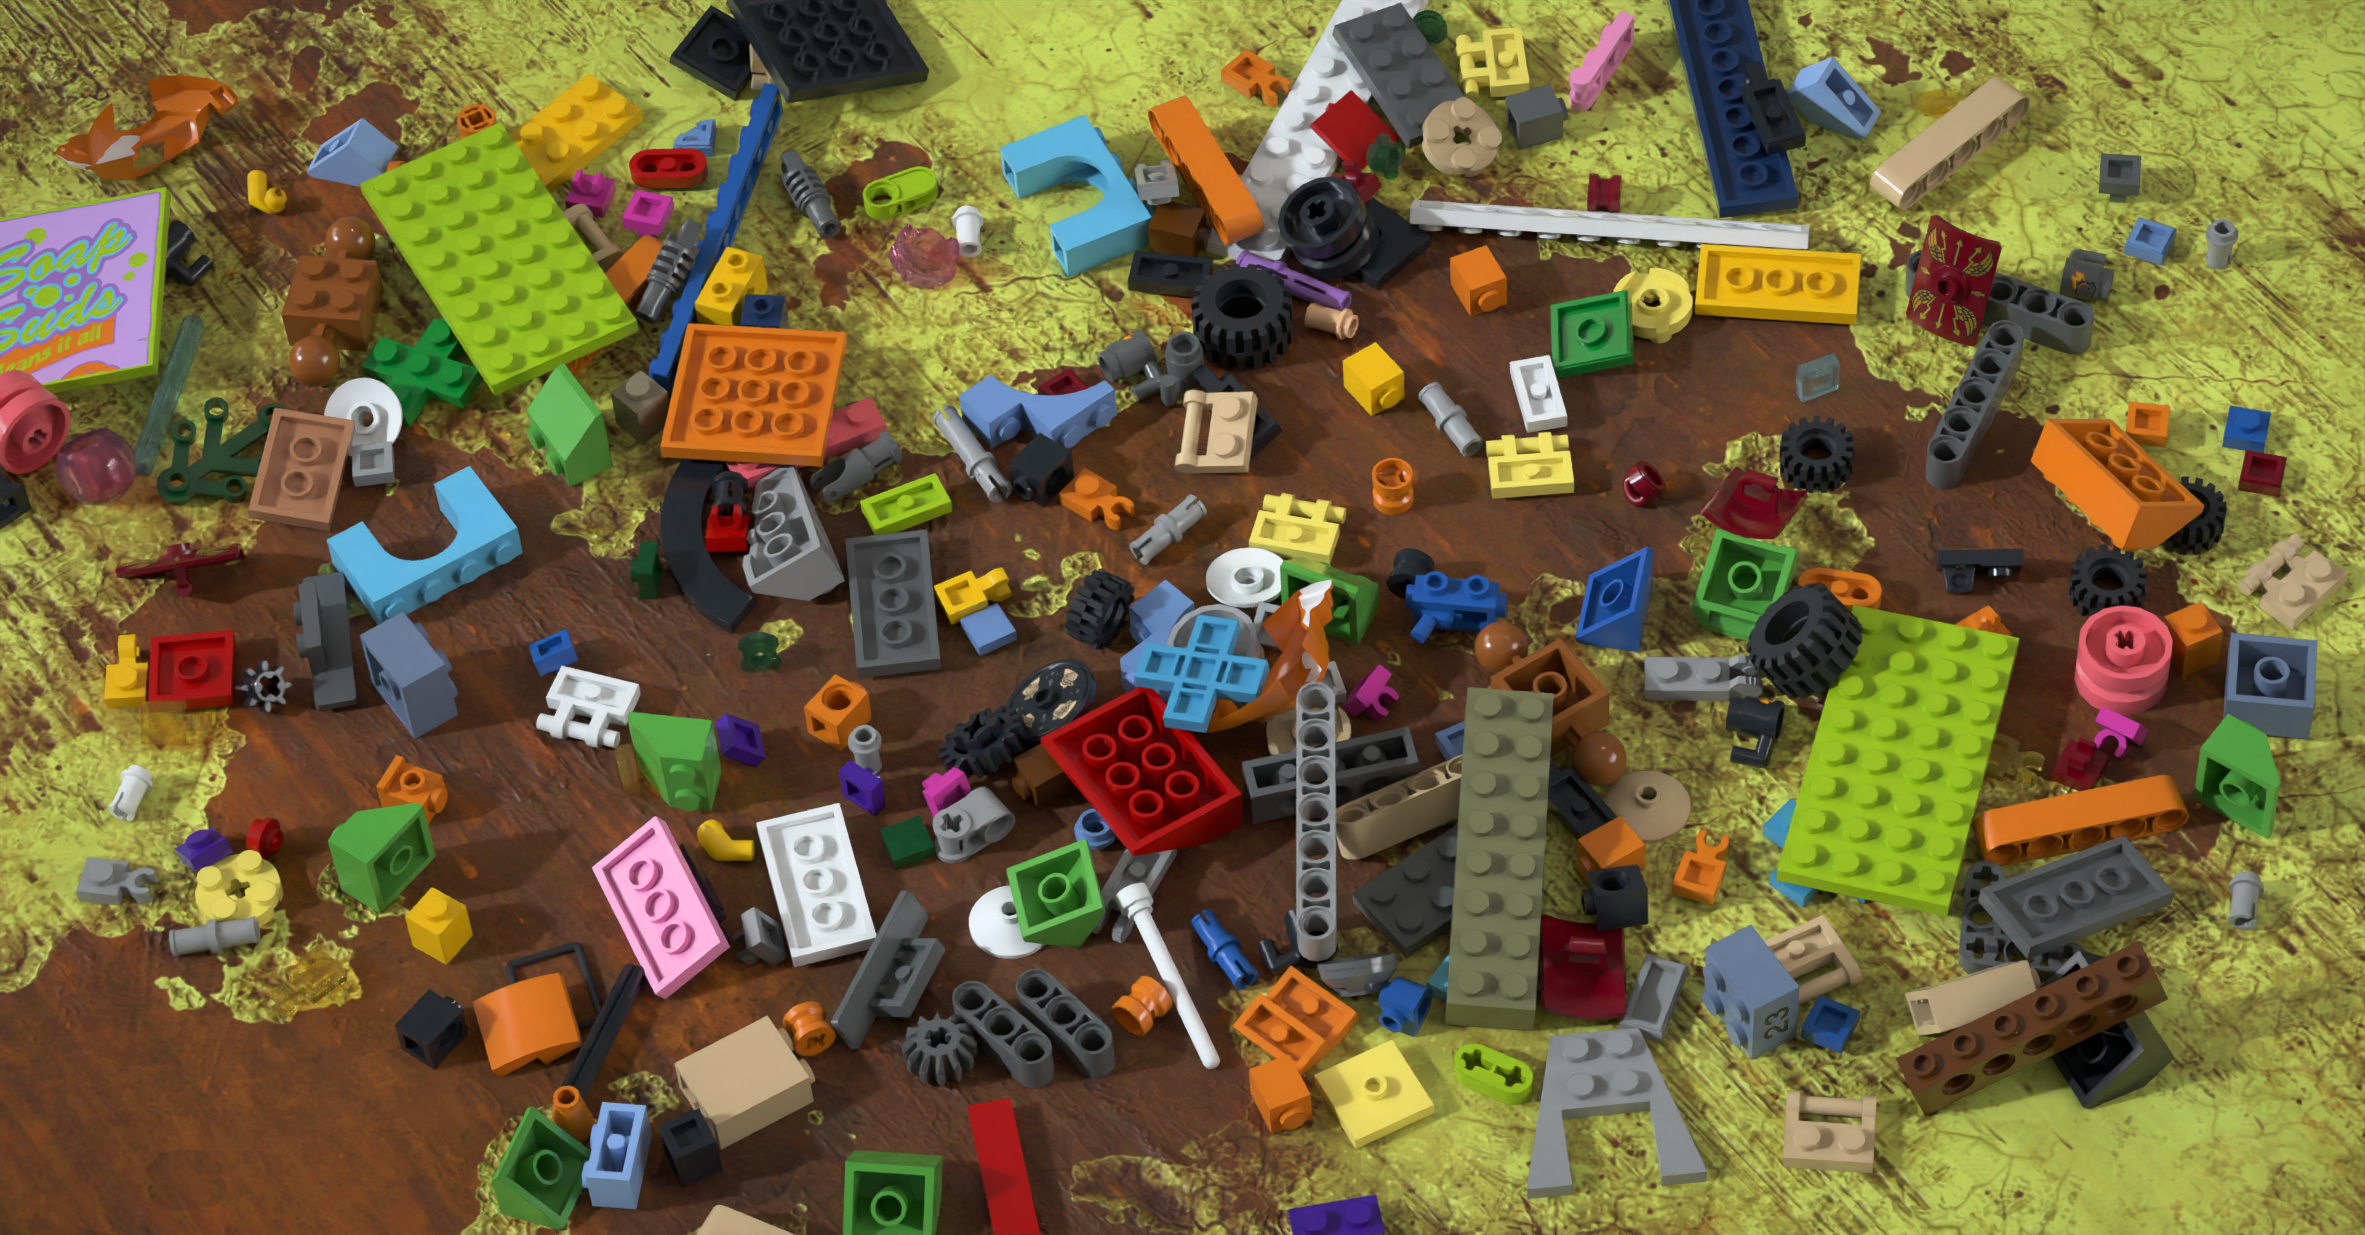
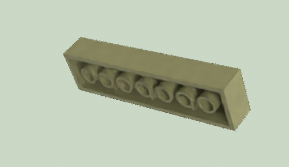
(1499, 859)

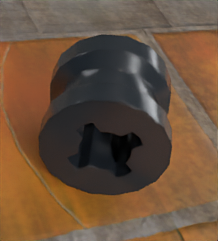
(1406, 566)

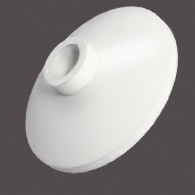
(364, 396)
(1245, 577)
(996, 931)

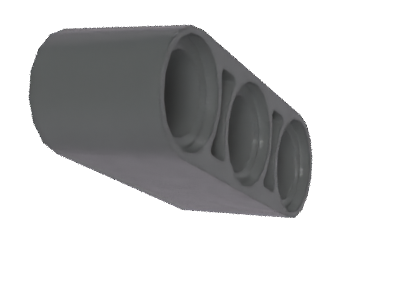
(1070, 1040)
(1009, 1051)

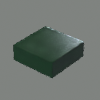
(908, 842)

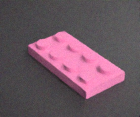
(660, 907)

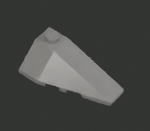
(788, 542)

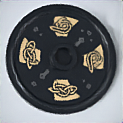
(1053, 697)

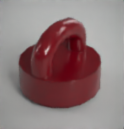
(1645, 481)

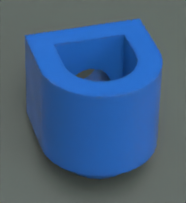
(1404, 1005)

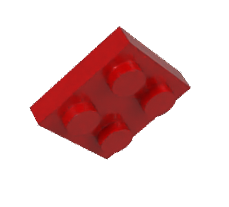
(194, 669)

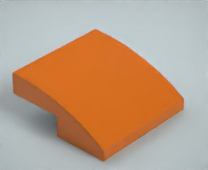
(1297, 1020)
(527, 1023)

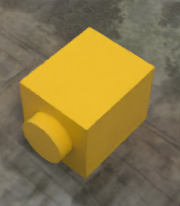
(1373, 379)
(439, 925)

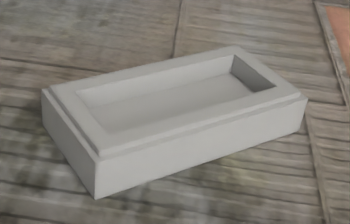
(1654, 997)

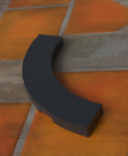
(686, 551)

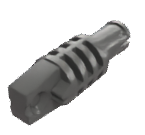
(808, 194)
(669, 270)

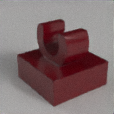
(1365, 183)
(2080, 765)

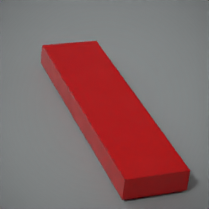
(1003, 1168)

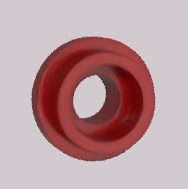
(264, 837)

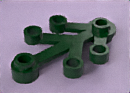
(214, 457)

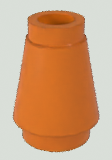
(572, 1113)

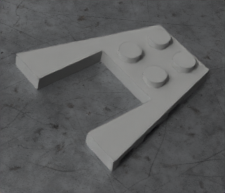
(1599, 1077)

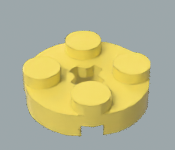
(1675, 303)
(235, 872)

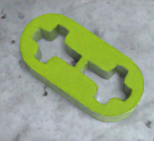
(1493, 1074)

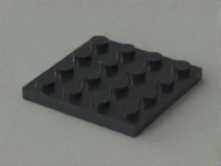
(829, 46)

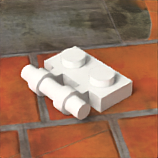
(591, 696)

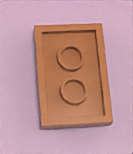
(301, 469)

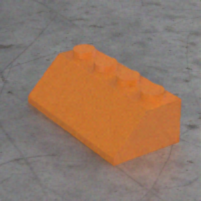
(2114, 482)

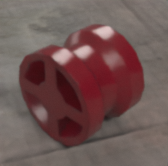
(1604, 193)

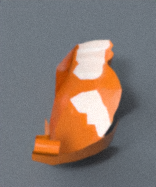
(180, 120)
(1304, 657)

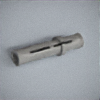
(980, 465)

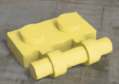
(1505, 63)
(1530, 466)
(1297, 536)

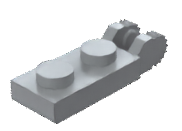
(1156, 182)
(1700, 678)
(1131, 870)

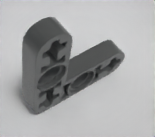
(1989, 936)

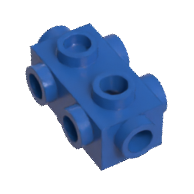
(1453, 604)

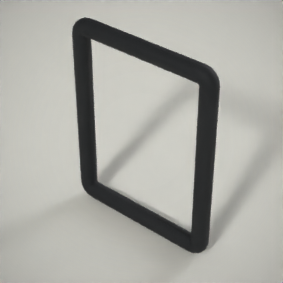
(510, 969)

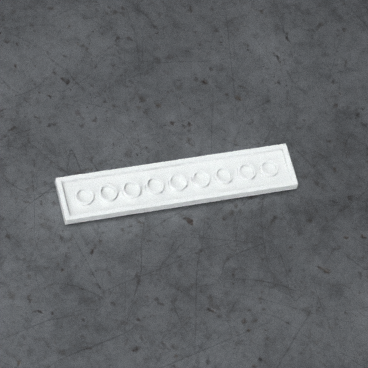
(1291, 149)

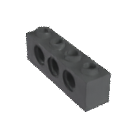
(1361, 768)

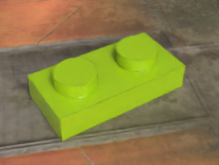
(906, 505)

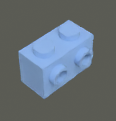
(617, 1155)

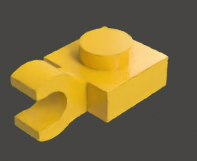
(967, 595)
(129, 680)

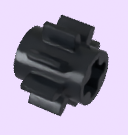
(251, 686)

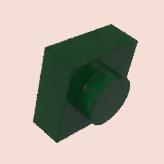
(647, 570)

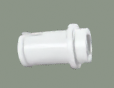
(968, 223)
(130, 793)

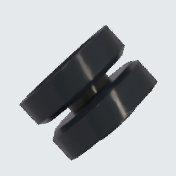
(1328, 228)

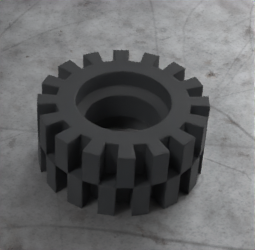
(1816, 472)
(2203, 531)
(2107, 565)
(1099, 609)

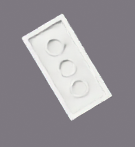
(816, 884)

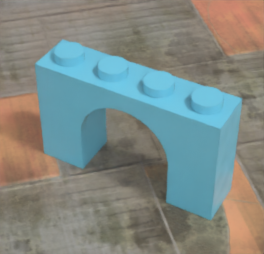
(1079, 154)
(396, 585)

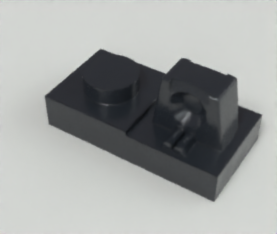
(1960, 565)

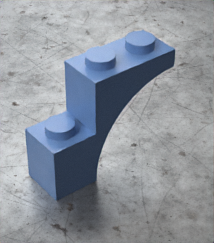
(1000, 412)
(1152, 622)

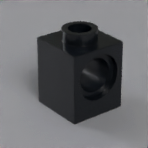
(1041, 470)
(1616, 898)
(432, 1028)
(690, 1148)

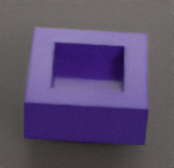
(740, 740)
(862, 787)
(203, 849)

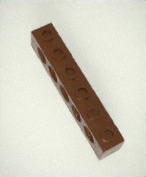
(2032, 1028)

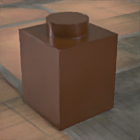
(1178, 230)
(1040, 778)

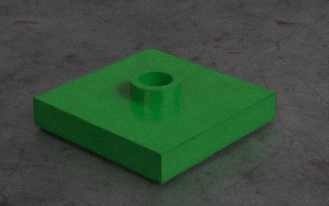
(1592, 334)

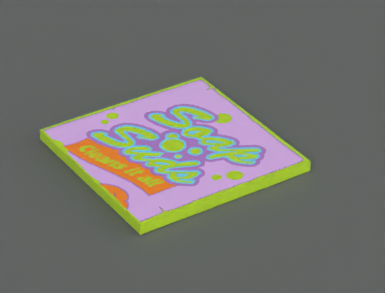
(84, 290)

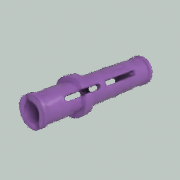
(1299, 284)

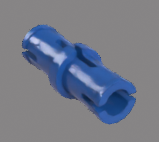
(1224, 949)

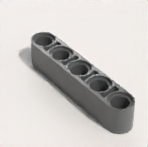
(2042, 314)
(1974, 404)

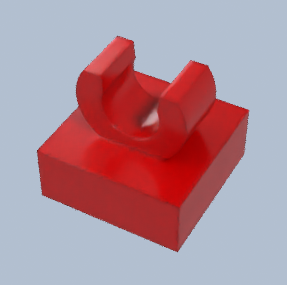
(727, 532)

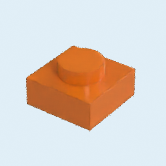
(2148, 423)

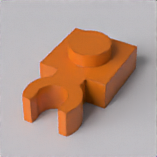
(1254, 75)
(1094, 496)
(1702, 872)

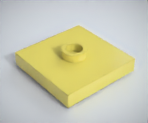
(1374, 1094)

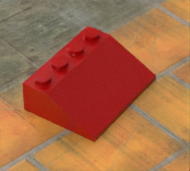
(1146, 778)

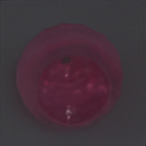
(96, 467)

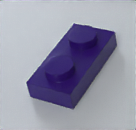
(1340, 1217)

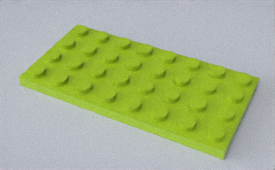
(499, 258)
(1899, 762)

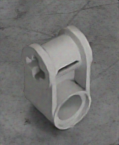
(972, 821)

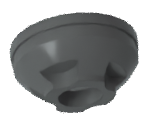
(1359, 973)

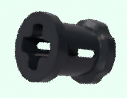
(729, 498)

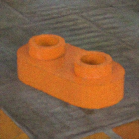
(1846, 586)

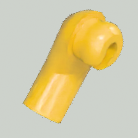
(260, 197)
(720, 846)

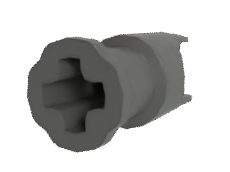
(856, 467)

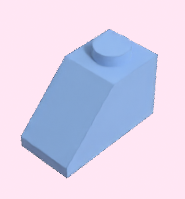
(1833, 99)
(353, 155)

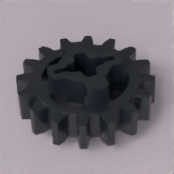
(984, 742)

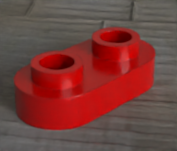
(668, 168)

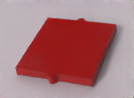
(1350, 128)

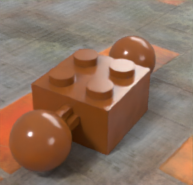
(332, 302)
(1578, 701)

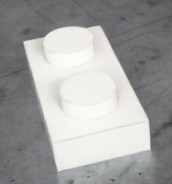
(1538, 394)

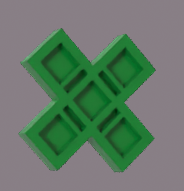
(424, 370)

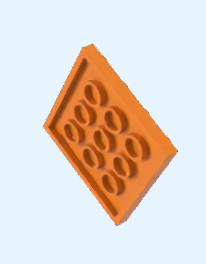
(754, 395)

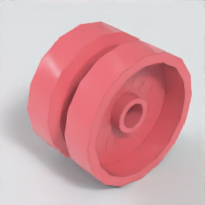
(31, 423)
(2123, 660)

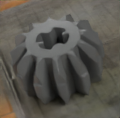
(939, 1049)

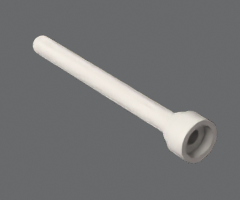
(1136, 904)

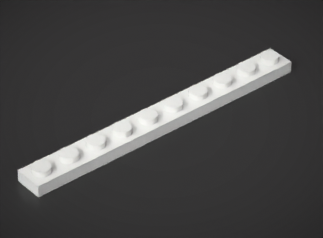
(1592, 225)

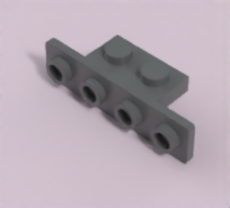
(326, 639)
(891, 972)

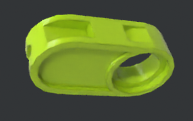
(908, 190)

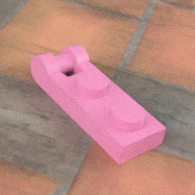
(1601, 63)

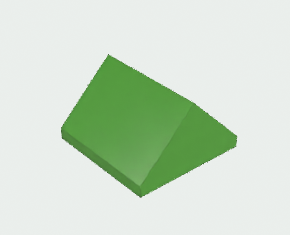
(1057, 896)
(540, 1172)

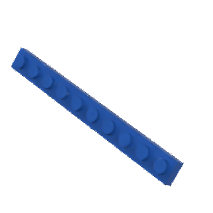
(720, 227)

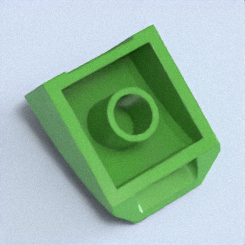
(1741, 582)

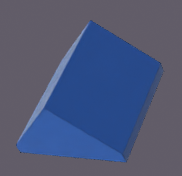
(1617, 603)

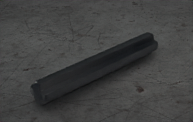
(605, 1028)

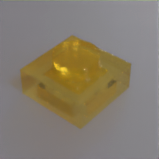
(1933, 101)

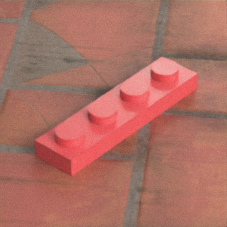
(849, 429)

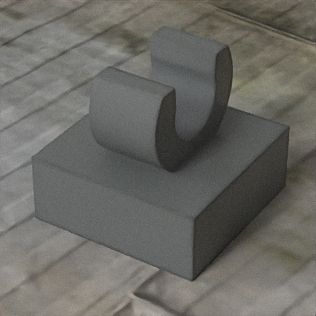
(2119, 176)
(761, 937)

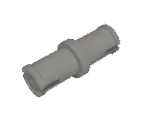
(1451, 419)
(1168, 529)
(214, 936)

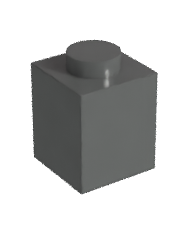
(1535, 116)

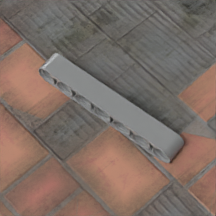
(1316, 837)

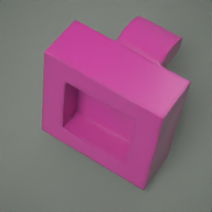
(592, 191)
(648, 213)
(1368, 692)
(2118, 727)
(945, 790)

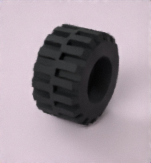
(1242, 293)
(1804, 640)

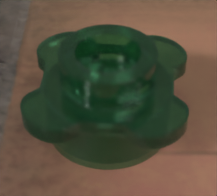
(1385, 156)
(759, 643)

